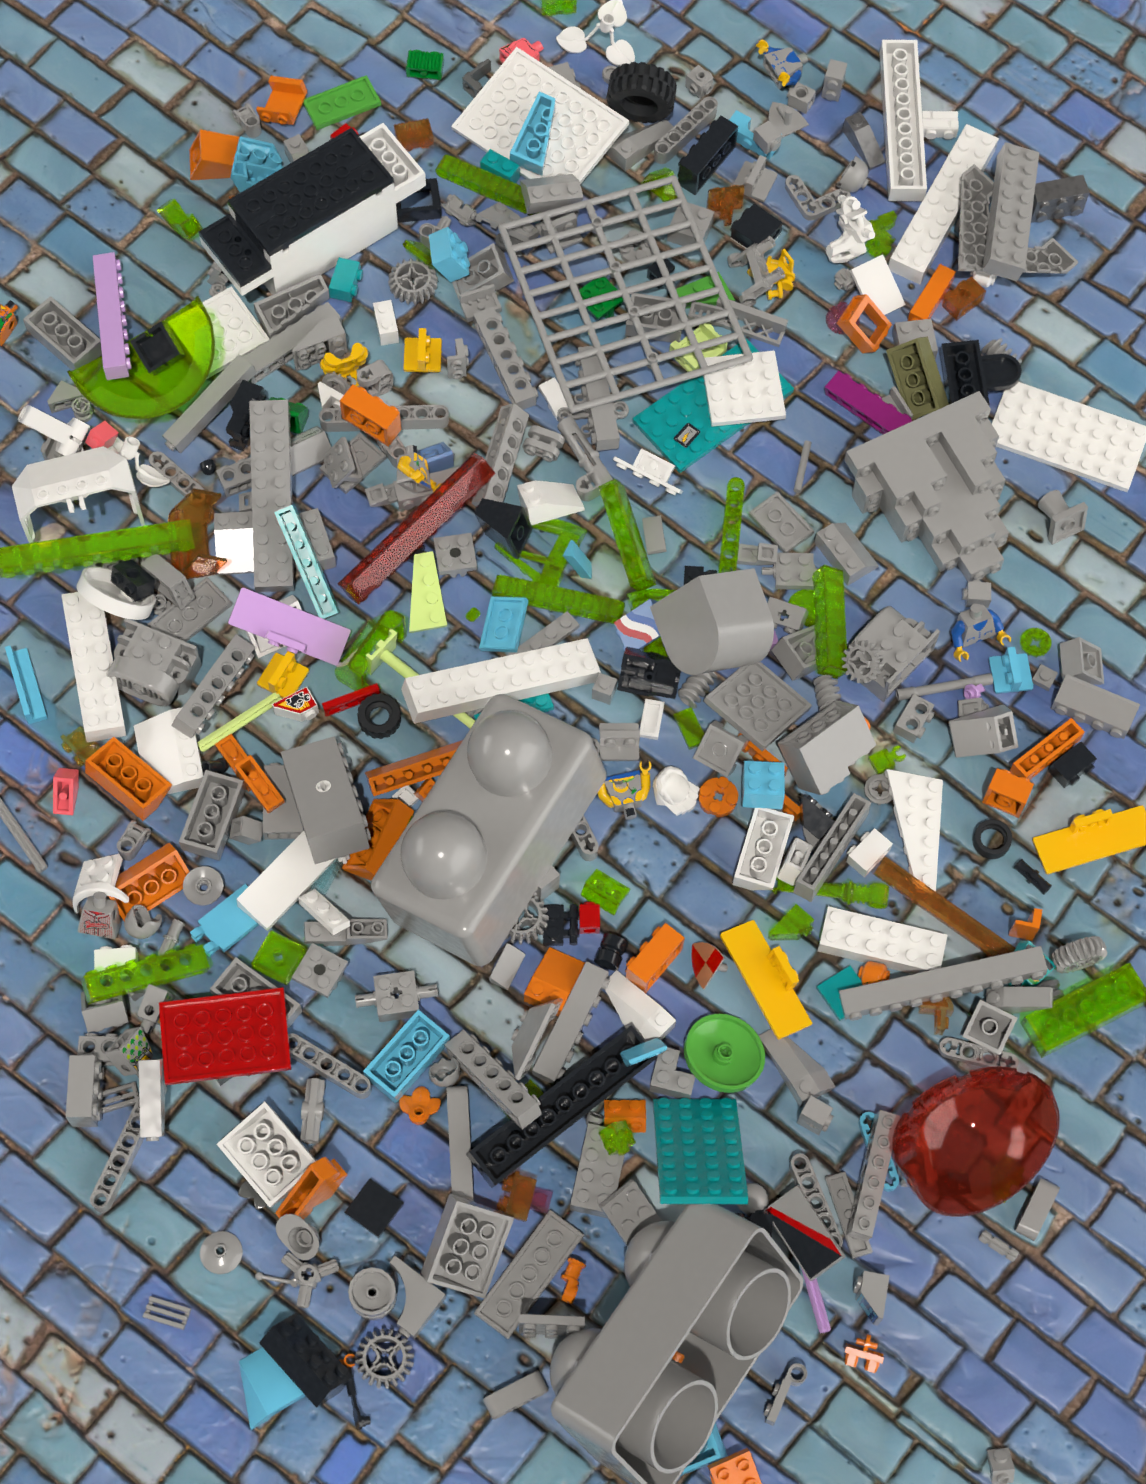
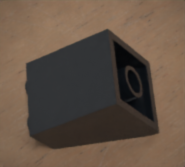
(504, 525)

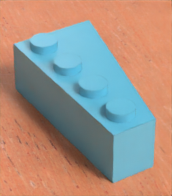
(533, 139)

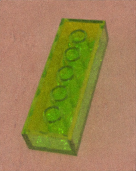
(1085, 1010)

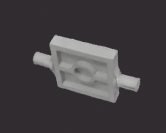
(792, 571)

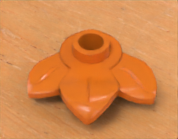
(419, 1102)

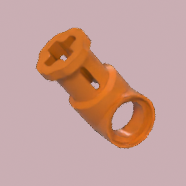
(571, 1277)

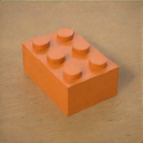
(370, 414)
(654, 957)

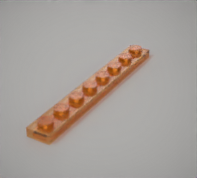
(942, 909)

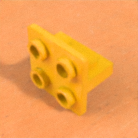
(422, 353)
(283, 675)

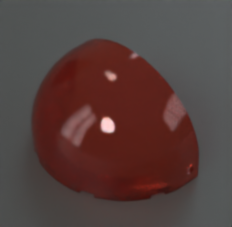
(976, 1139)

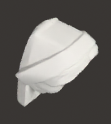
(675, 791)

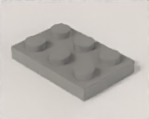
(629, 1211)

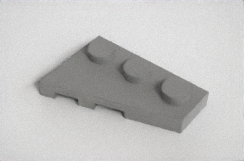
(501, 214)

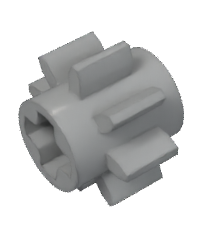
(844, 279)

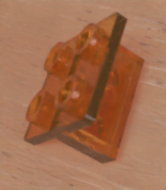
(725, 201)
(517, 1196)

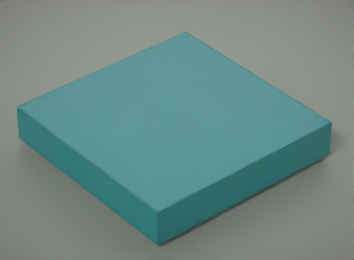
(830, 989)

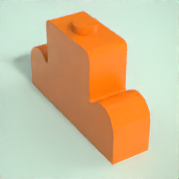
(313, 1188)

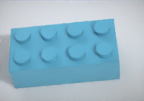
(406, 1056)

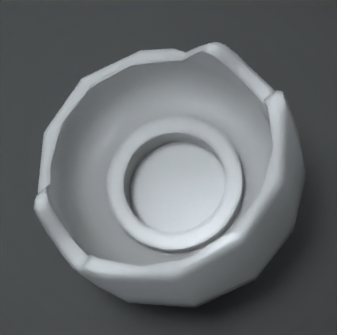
(444, 1072)
(757, 1199)

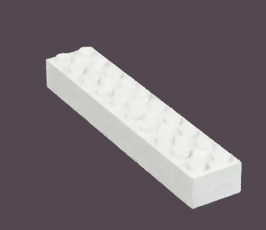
(902, 120)
(940, 206)
(515, 675)

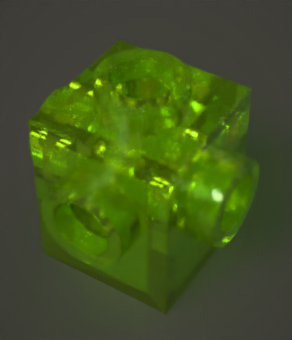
(885, 240)
(617, 1138)

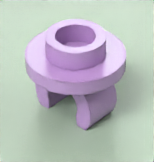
(972, 691)

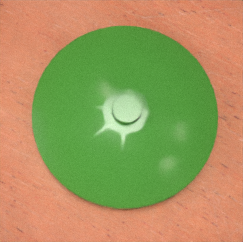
(724, 1053)

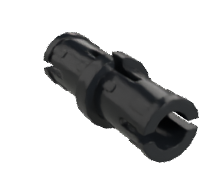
(1032, 876)

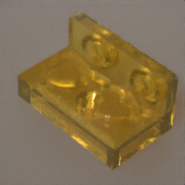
(78, 746)

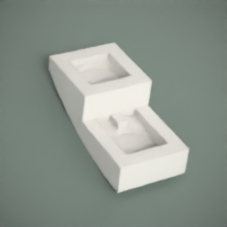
(553, 395)

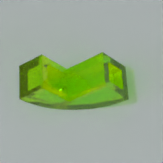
(184, 224)

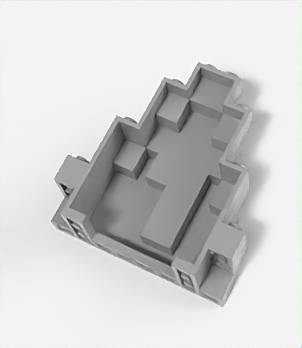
(938, 484)

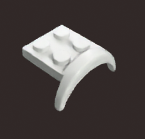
(97, 876)

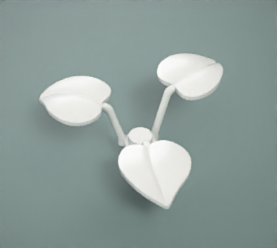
(610, 15)
(146, 473)

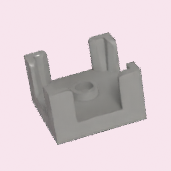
(720, 749)

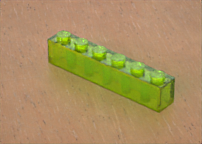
(627, 535)
(829, 621)

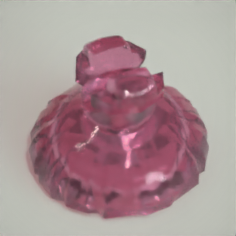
(834, 315)

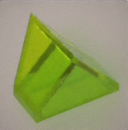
(664, 192)

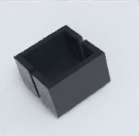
(158, 349)

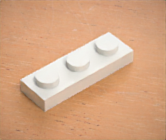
(324, 912)

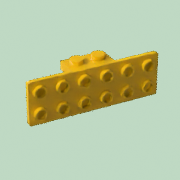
(1092, 838)
(768, 978)

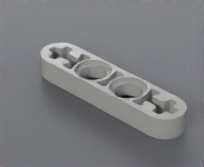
(179, 476)
(978, 1051)

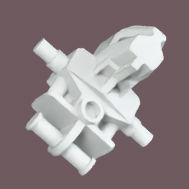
(855, 231)

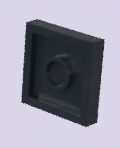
(374, 1208)

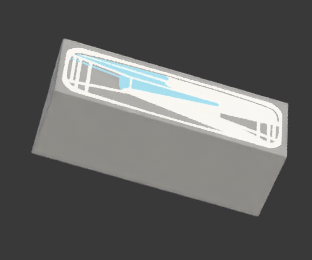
(308, 449)

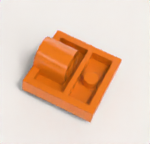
(735, 1469)

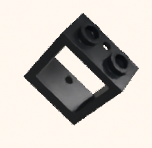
(422, 212)

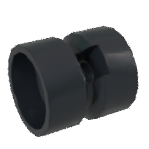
(612, 949)

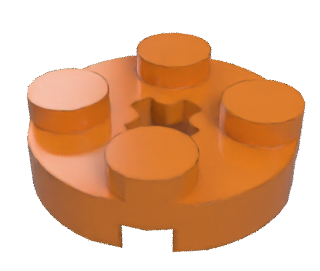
(715, 807)

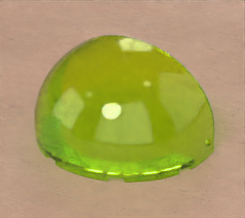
(151, 395)

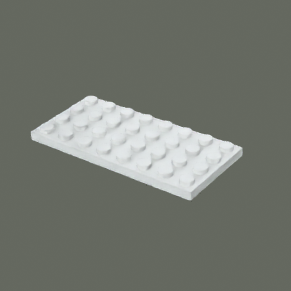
(1069, 435)

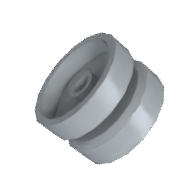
(375, 1306)

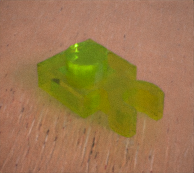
(884, 221)
(884, 760)

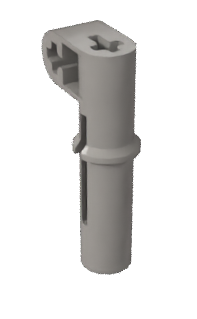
(598, 473)

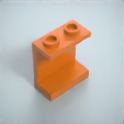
(284, 100)

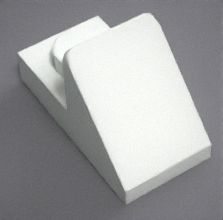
(329, 396)

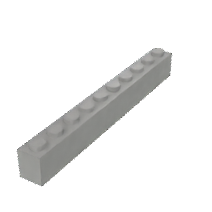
(942, 983)

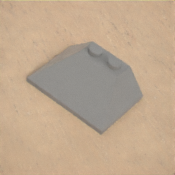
(530, 1034)

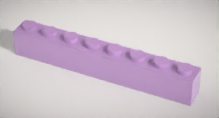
(111, 316)

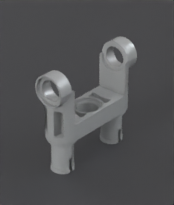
(763, 279)

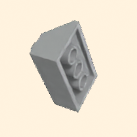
(1095, 706)

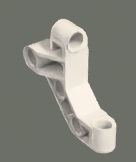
(69, 436)

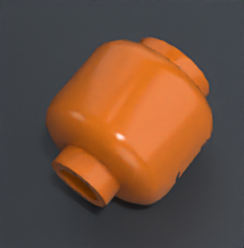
(873, 973)

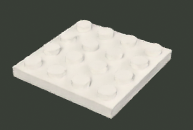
(233, 328)
(745, 391)

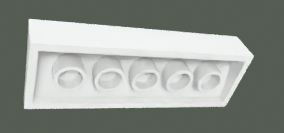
(281, 883)

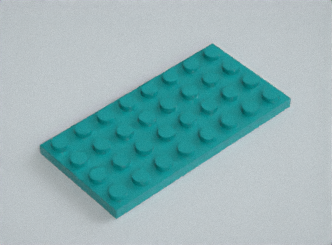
(689, 405)
(699, 1151)

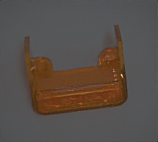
(199, 509)

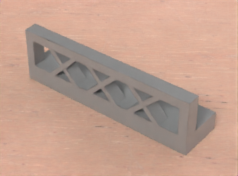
(756, 318)

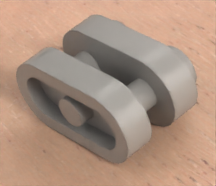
(543, 443)

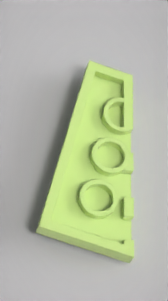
(426, 598)

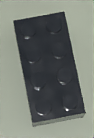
(707, 154)
(306, 1359)

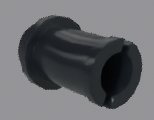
(219, 766)

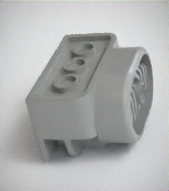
(903, 647)
(153, 664)

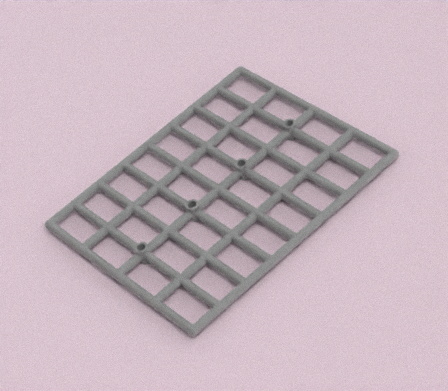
(633, 311)

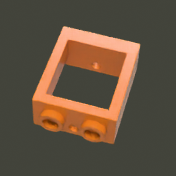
(848, 323)

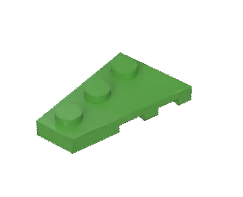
(700, 285)

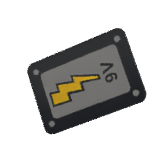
(687, 435)

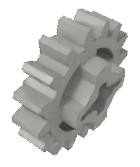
(856, 664)

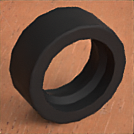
(1000, 827)

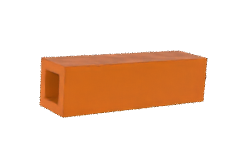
(932, 294)

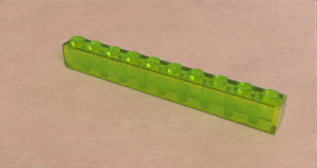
(96, 548)

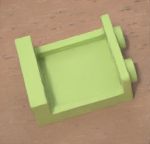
(702, 333)

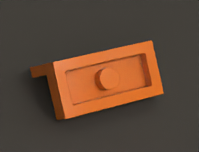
(1028, 929)

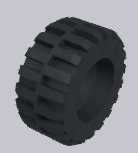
(641, 92)

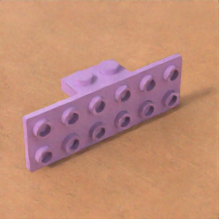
(289, 627)

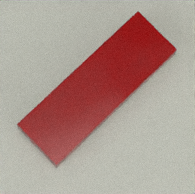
(349, 700)

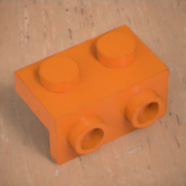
(629, 1110)

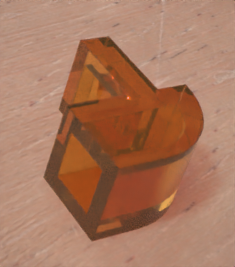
(940, 1010)

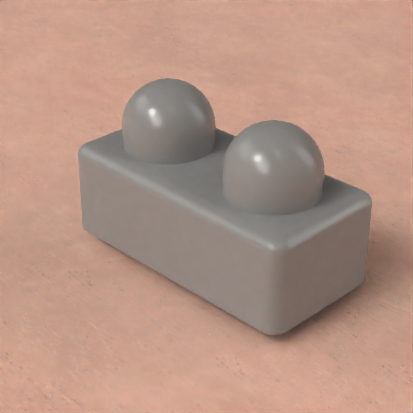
(489, 829)
(696, 1288)

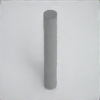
(802, 466)

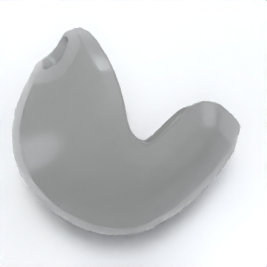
(139, 923)

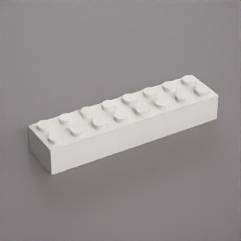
(91, 662)

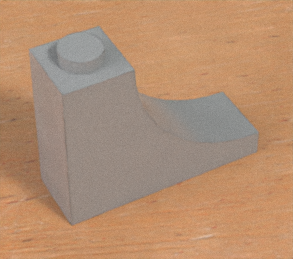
(421, 1300)

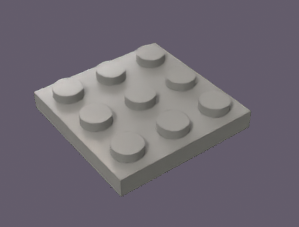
(549, 1325)

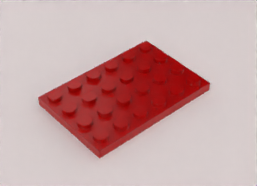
(224, 1036)

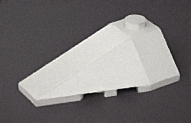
(638, 1009)

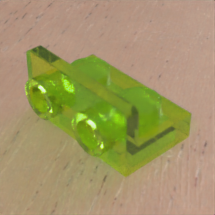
(605, 891)

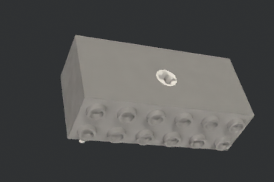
(326, 800)

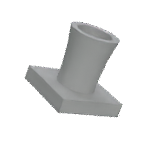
(1064, 520)

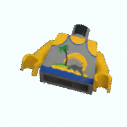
(414, 472)
(626, 791)

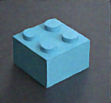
(449, 254)
(763, 784)

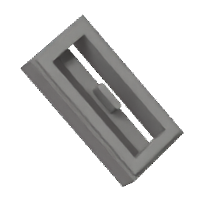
(122, 1104)
(150, 1307)

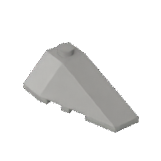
(797, 1068)

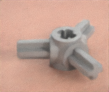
(302, 1269)

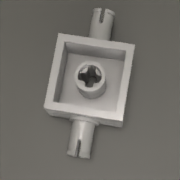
(385, 989)

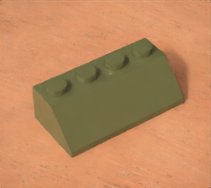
(917, 376)

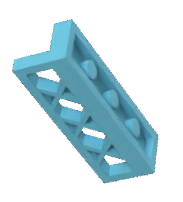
(26, 685)

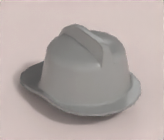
(298, 1236)

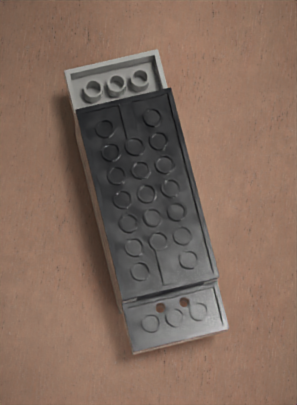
(314, 211)

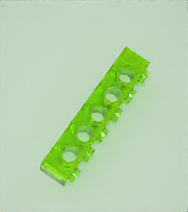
(96, 992)

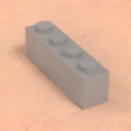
(408, 500)

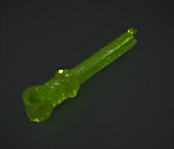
(875, 895)

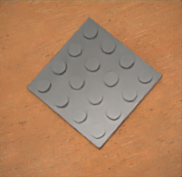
(757, 704)

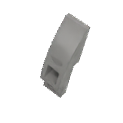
(359, 932)

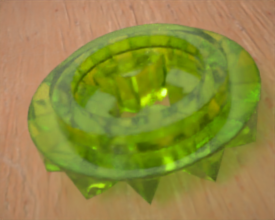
(1038, 635)

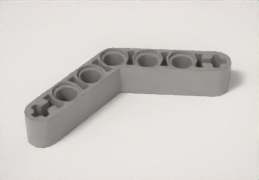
(580, 840)

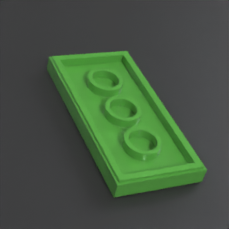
(341, 102)

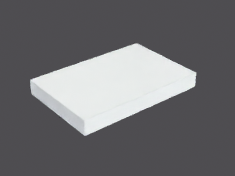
(878, 283)

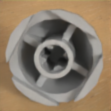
(854, 176)

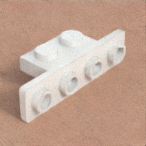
(651, 467)

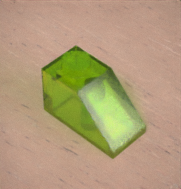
(792, 925)

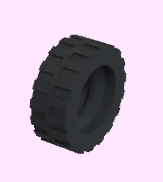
(377, 701)

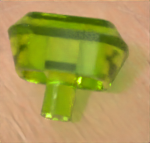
(472, 614)

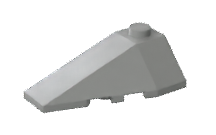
(637, 144)

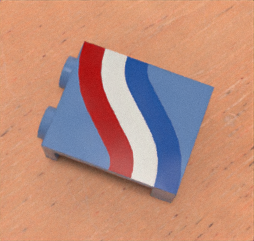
(638, 627)

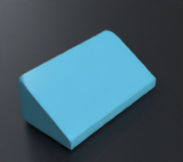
(578, 560)
(643, 1051)

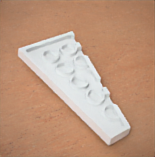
(918, 819)

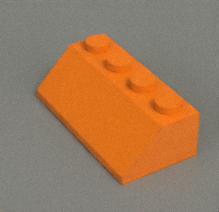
(127, 778)
(385, 823)
(151, 880)

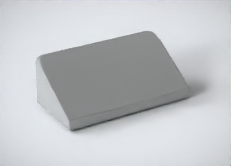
(507, 967)

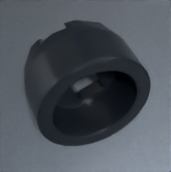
(208, 466)

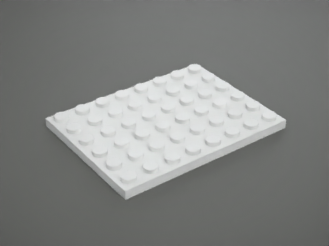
(580, 126)

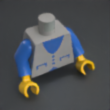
(782, 64)
(976, 626)

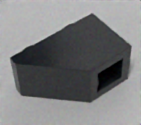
(813, 818)

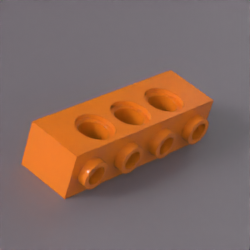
(1048, 750)

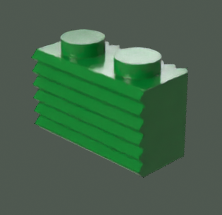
(425, 64)

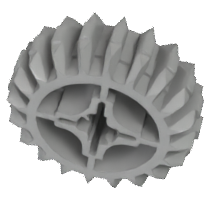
(401, 281)
(529, 920)
(1079, 954)
(377, 1365)

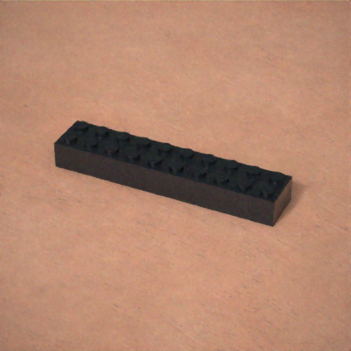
(560, 1109)

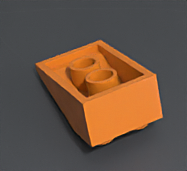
(553, 979)

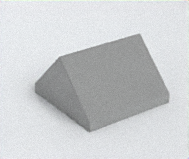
(990, 1027)

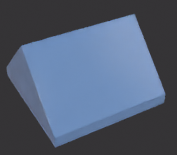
(438, 457)

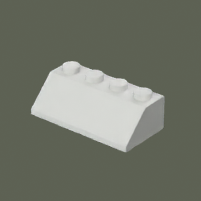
(763, 849)

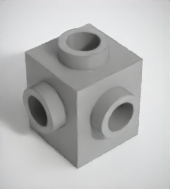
(699, 81)

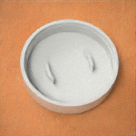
(101, 592)

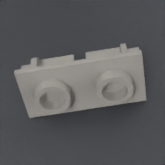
(453, 207)

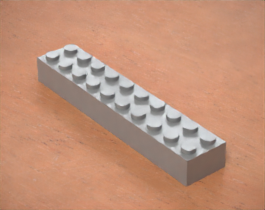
(270, 492)

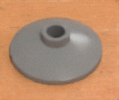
(199, 877)
(228, 1260)

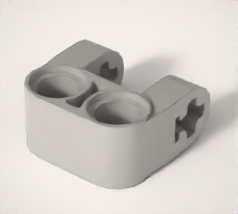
(379, 380)

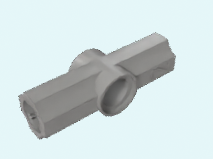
(312, 1111)

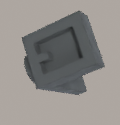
(471, 79)

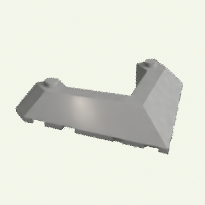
(974, 220)

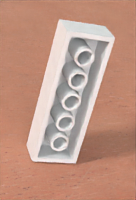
(881, 941)

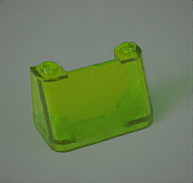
(354, 665)

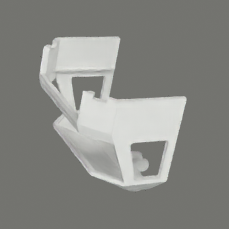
(72, 479)

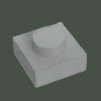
(1044, 677)

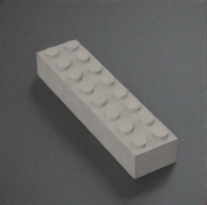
(1011, 212)

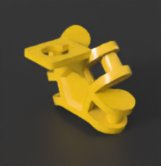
(785, 283)
(345, 366)

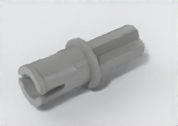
(171, 937)

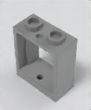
(169, 581)

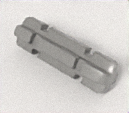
(998, 1245)

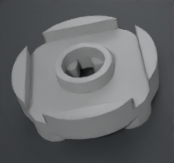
(627, 252)

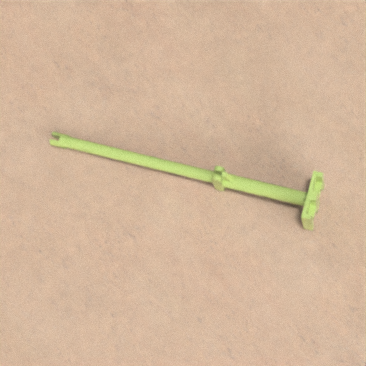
(384, 653)

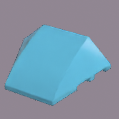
(254, 162)
(266, 1387)

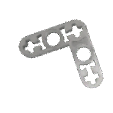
(814, 205)

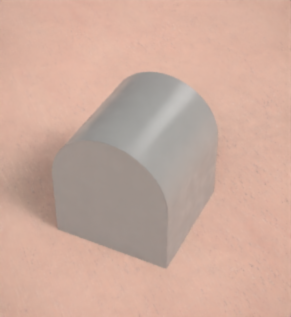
(715, 622)

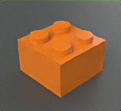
(1008, 792)

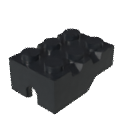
(240, 421)
(648, 674)

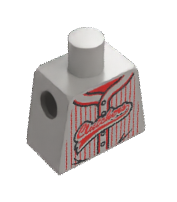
(100, 917)

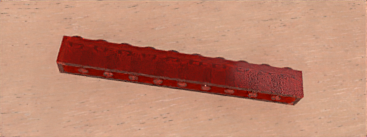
(416, 528)

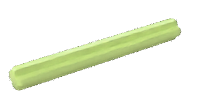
(238, 722)

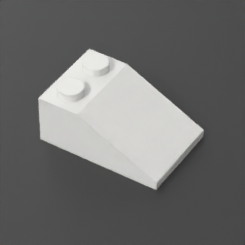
(548, 500)

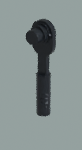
(360, 1421)

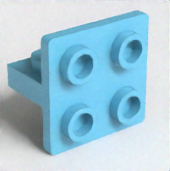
(1011, 672)

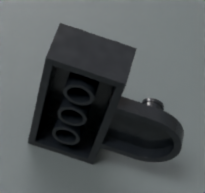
(969, 372)

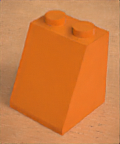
(212, 155)

